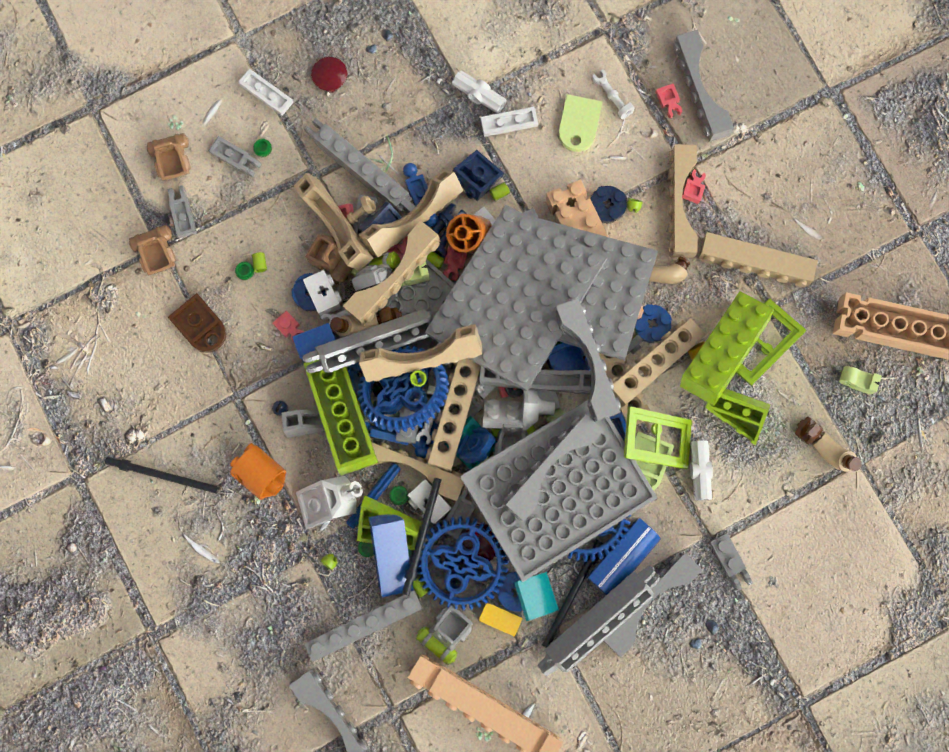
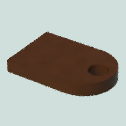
(198, 324)

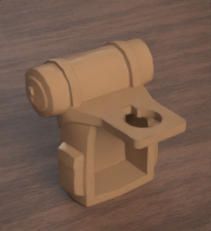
(170, 156)
(154, 250)
(325, 255)

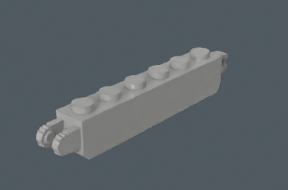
(360, 167)
(385, 336)
(600, 621)

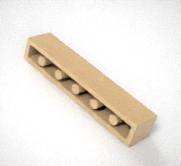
(758, 259)

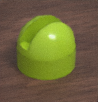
(634, 204)
(413, 378)
(329, 561)

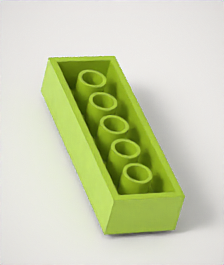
(726, 348)
(342, 419)

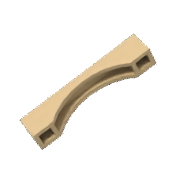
(441, 190)
(683, 237)
(348, 242)
(367, 302)
(383, 363)
(451, 483)

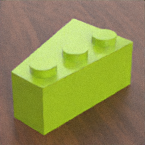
(741, 413)
(373, 508)

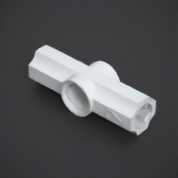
(479, 92)
(701, 470)

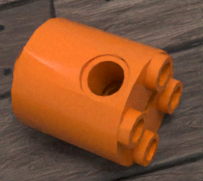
(467, 232)
(258, 472)

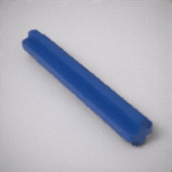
(376, 492)

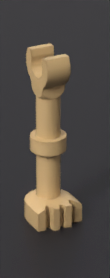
(368, 206)

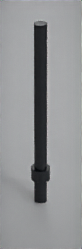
(126, 465)
(411, 573)
(570, 597)

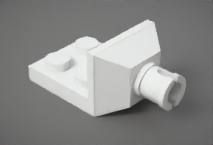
(518, 413)
(328, 500)

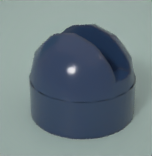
(284, 408)

